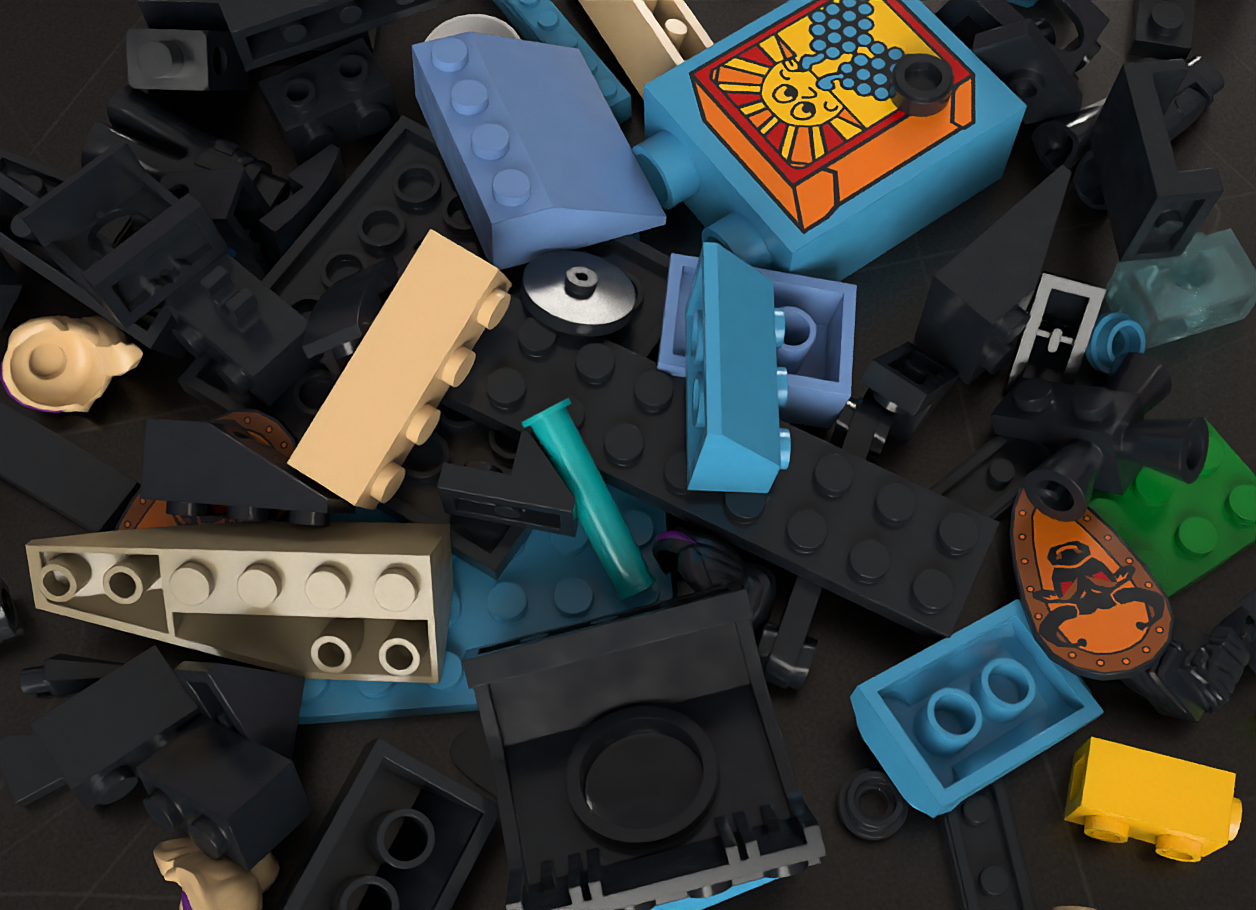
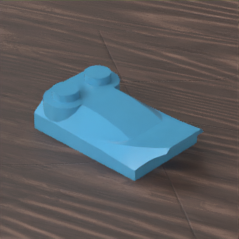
(969, 710)

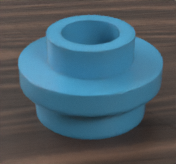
(1112, 336)

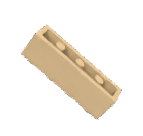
(648, 35)
(402, 372)

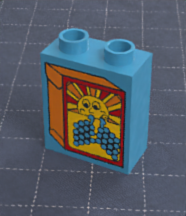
(797, 148)

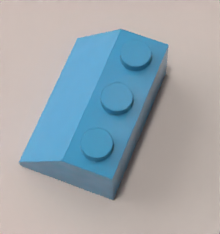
(733, 377)

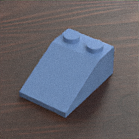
(814, 347)

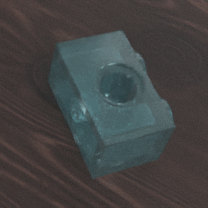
(1216, 289)

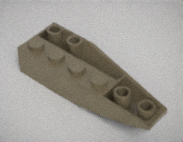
(266, 593)

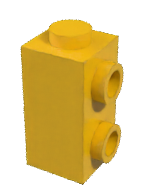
(1153, 799)

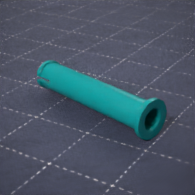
(594, 502)

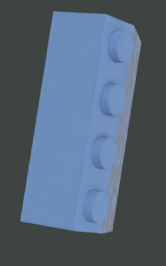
(530, 146)

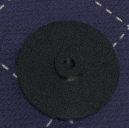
(577, 293)

